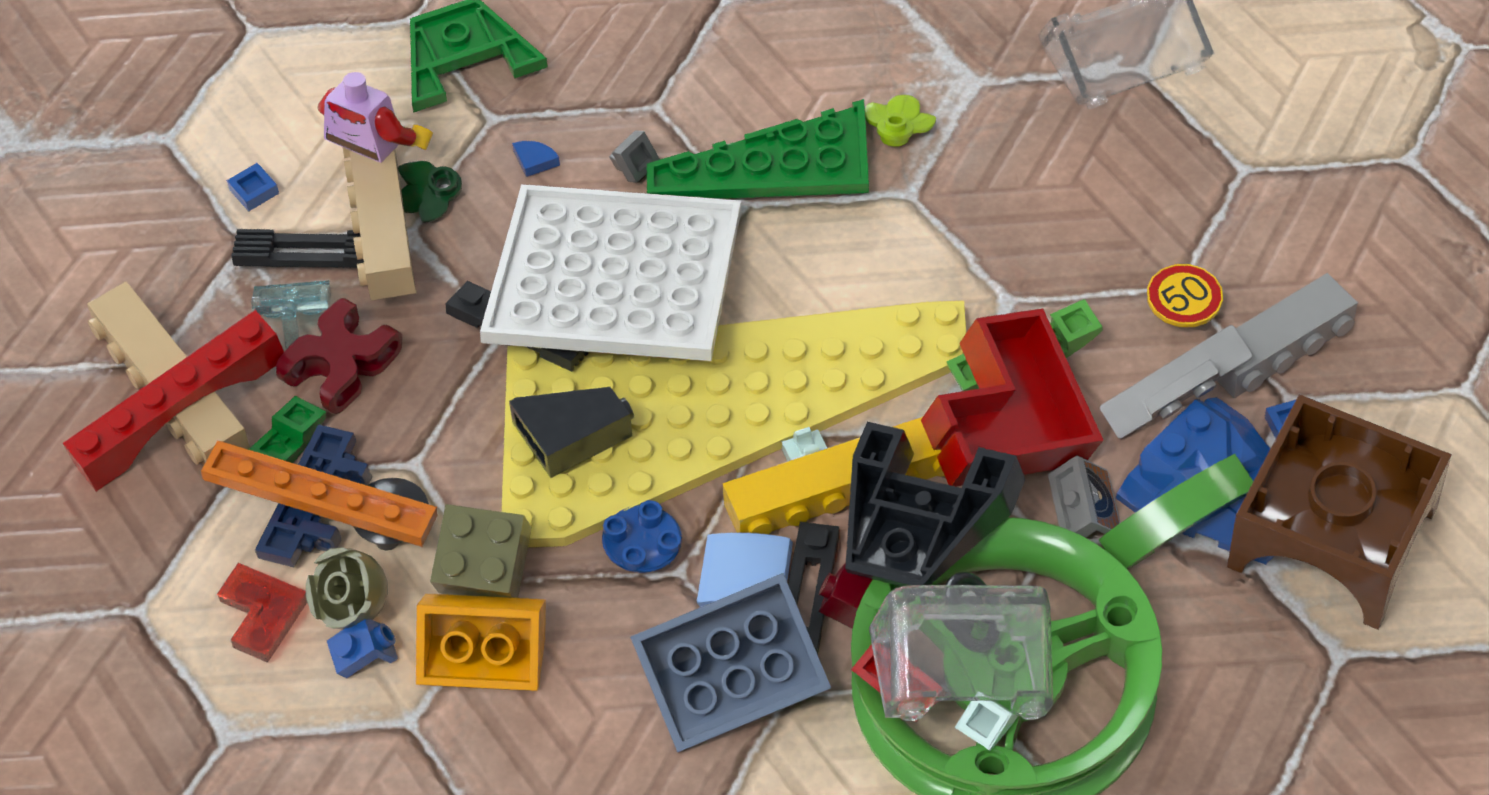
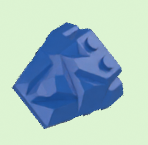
(1189, 445)

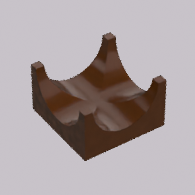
(1340, 501)

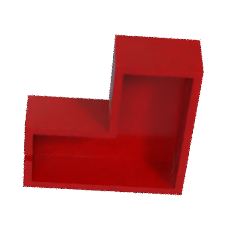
(1023, 401)

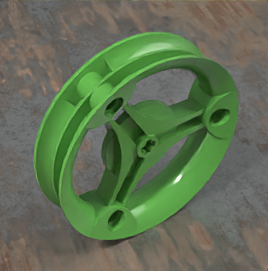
(1122, 630)

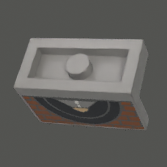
(1083, 497)

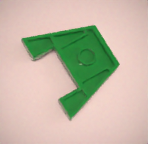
(458, 38)

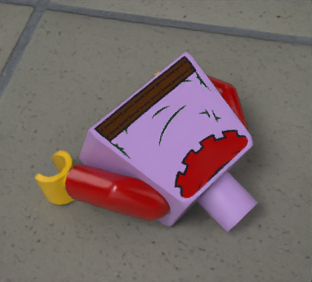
(365, 120)

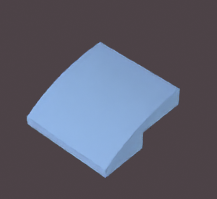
(741, 561)

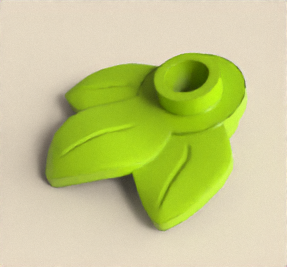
(898, 119)

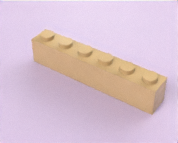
(381, 225)
(148, 352)

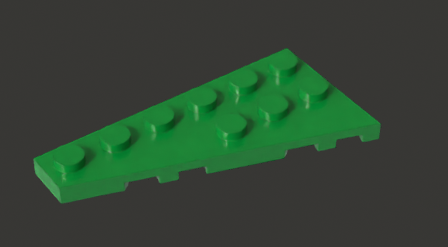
(780, 160)

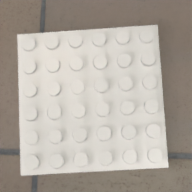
(613, 272)

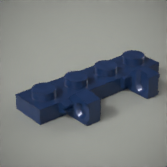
(297, 530)

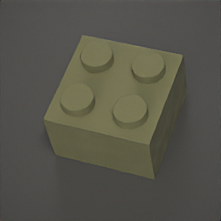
(480, 552)

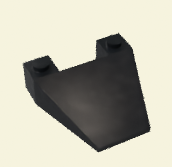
(915, 527)

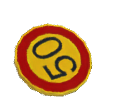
(1184, 295)

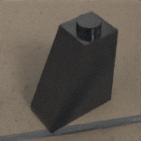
(571, 425)

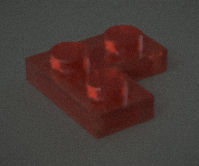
(269, 606)

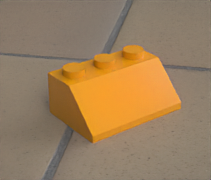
(480, 641)

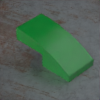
(290, 430)

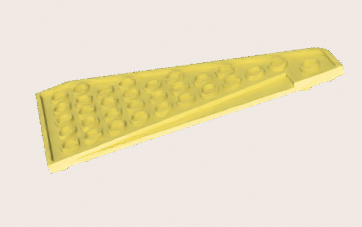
(720, 413)

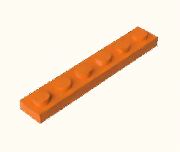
(319, 493)

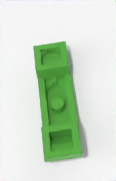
(1072, 325)
(1177, 511)

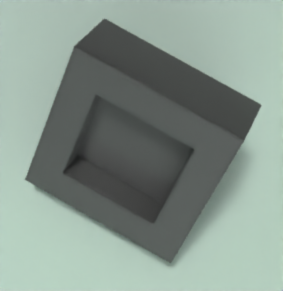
(633, 155)

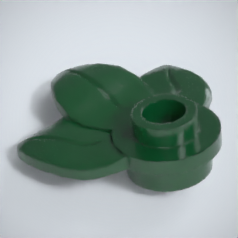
(423, 189)

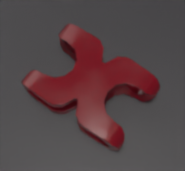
(339, 355)

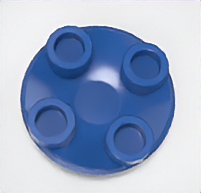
(642, 538)

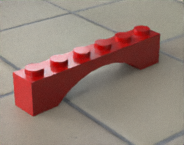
(115, 439)

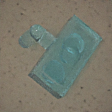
(288, 299)

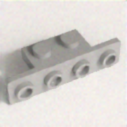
(1169, 386)

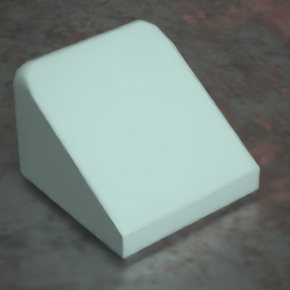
(986, 722)

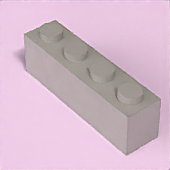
(1290, 331)

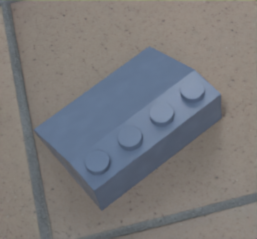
(730, 662)

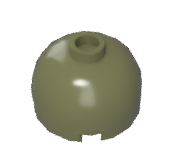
(346, 588)

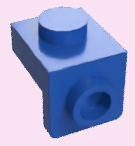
(361, 645)

